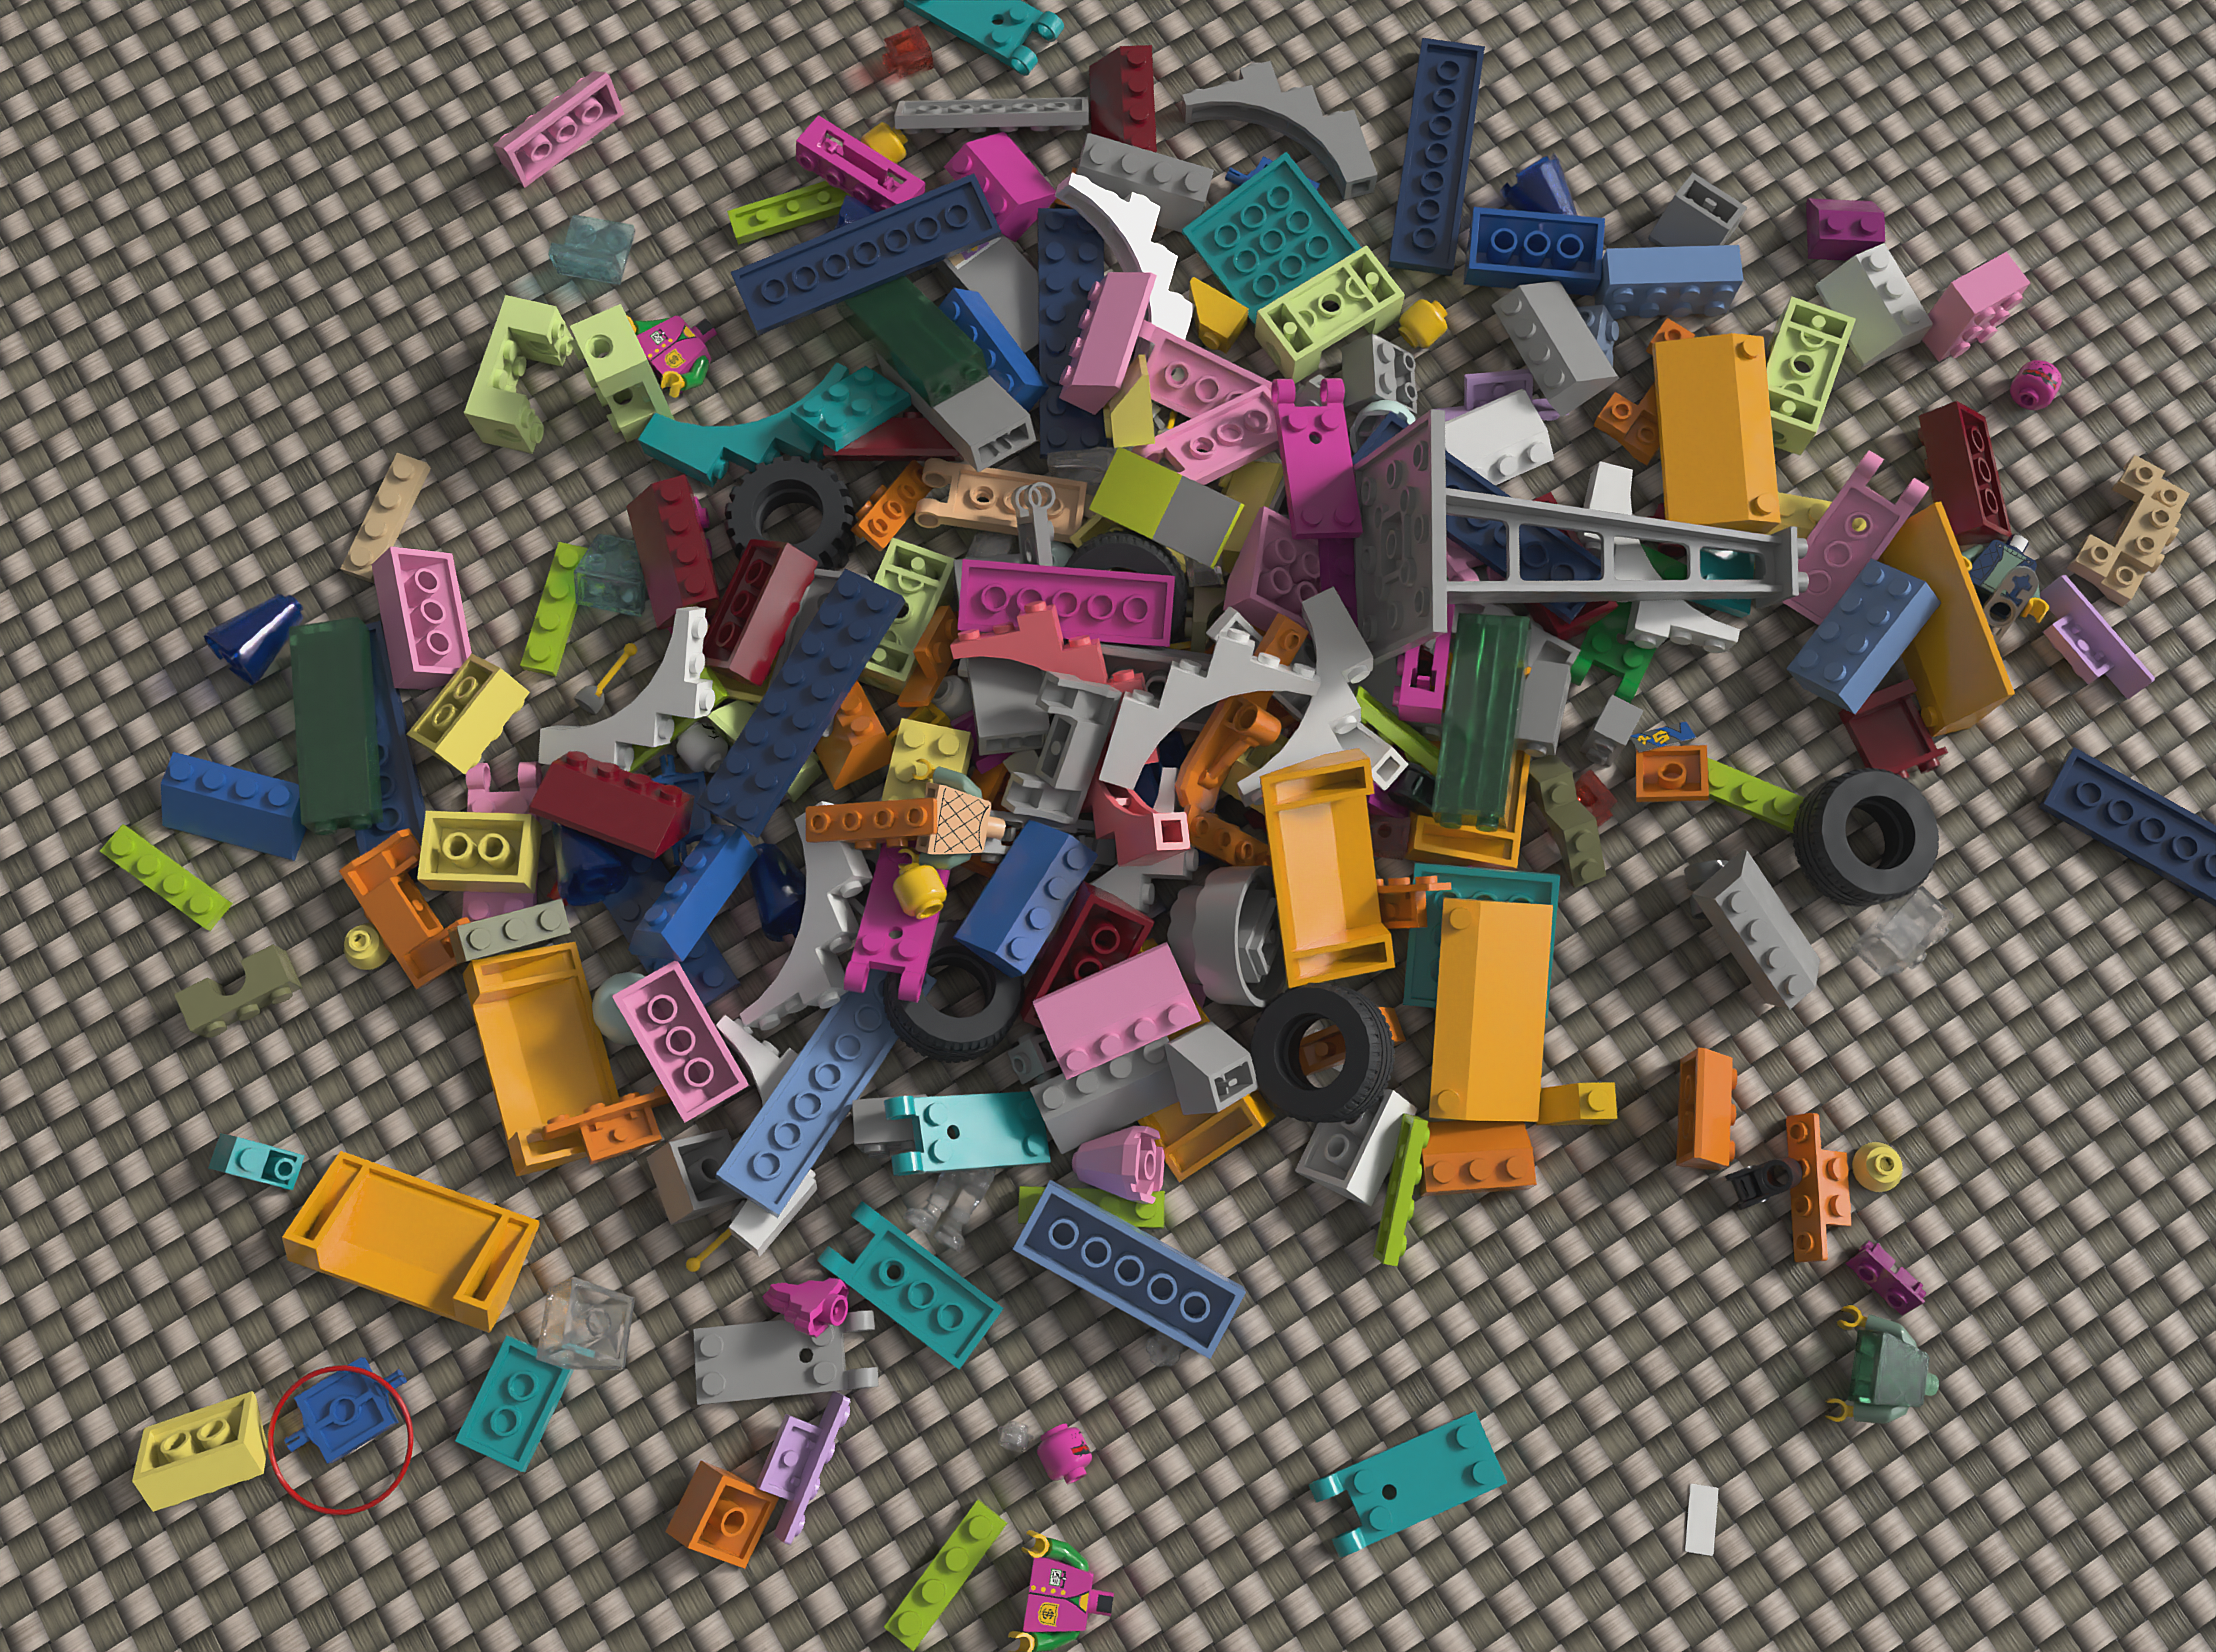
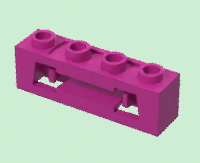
(854, 167)
(1420, 703)

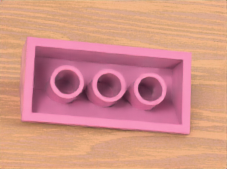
(559, 128)
(1106, 339)
(421, 616)
(1116, 1010)
(680, 1040)

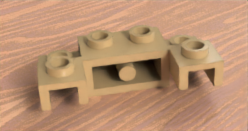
(2140, 537)

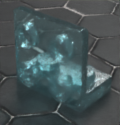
(594, 249)
(611, 576)

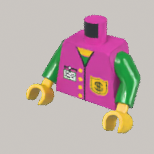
(676, 351)
(1058, 1596)

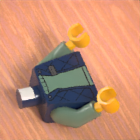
(1990, 565)

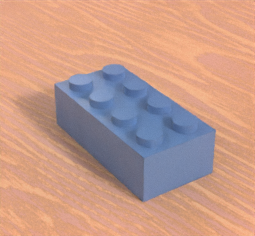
(1669, 280)
(1863, 635)

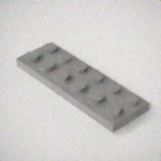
(983, 113)

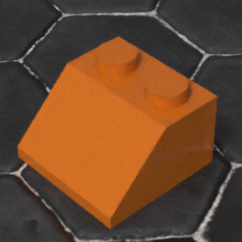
(721, 1515)

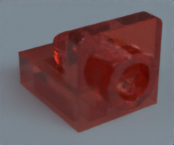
(1594, 794)

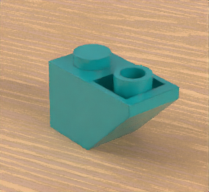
(256, 1161)

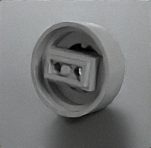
(1230, 936)

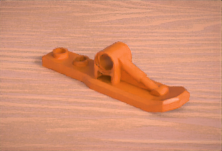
(1236, 725)

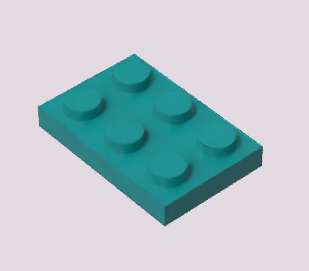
(850, 408)
(514, 1405)

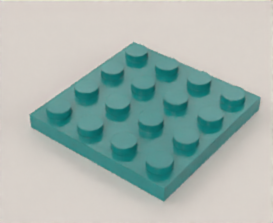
(1269, 236)
(1468, 883)

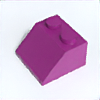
(1842, 228)

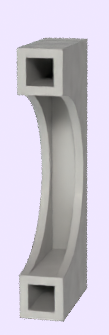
(1541, 711)

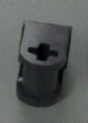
(1414, 790)
(1758, 1182)

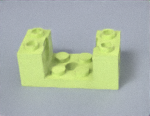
(1299, 328)
(520, 333)
(621, 373)
(1797, 398)
(925, 583)

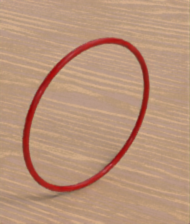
(282, 1481)

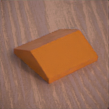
(1672, 774)

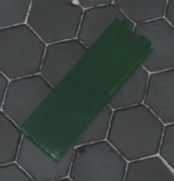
(916, 340)
(1482, 721)
(335, 726)

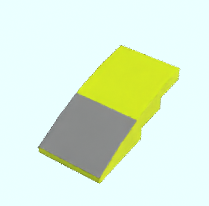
(1166, 507)

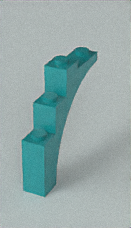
(706, 450)

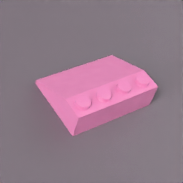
(1273, 573)

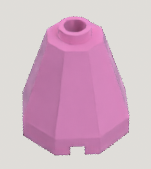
(1123, 1163)

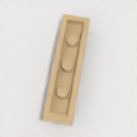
(386, 515)

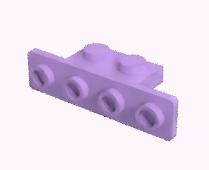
(1490, 386)
(2090, 641)
(797, 1461)

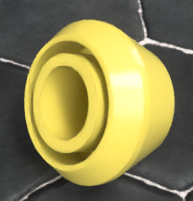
(365, 947)
(1877, 1167)

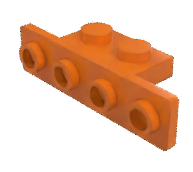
(891, 507)
(933, 658)
(872, 822)
(1224, 839)
(1405, 903)
(613, 1128)
(1822, 1193)

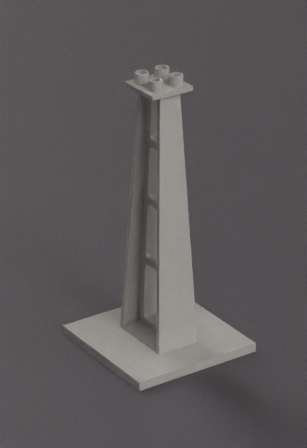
(1403, 548)

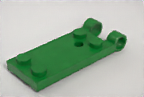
(1604, 650)

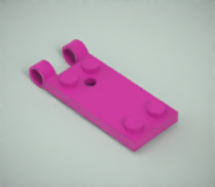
(1320, 475)
(880, 917)

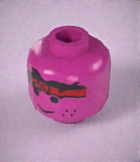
(2035, 385)
(1064, 1454)

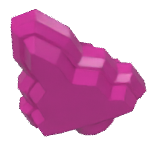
(810, 1304)

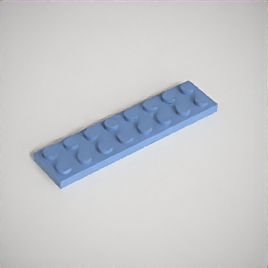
(813, 1098)

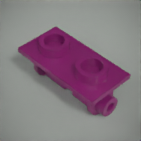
(1897, 1288)

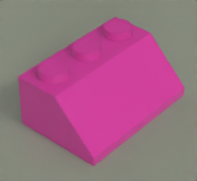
(1007, 180)

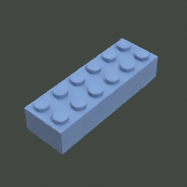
(1130, 1269)

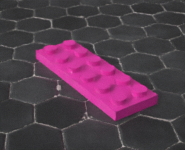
(1087, 601)

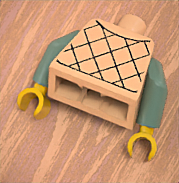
(961, 820)

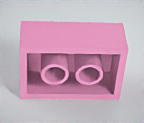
(1974, 307)

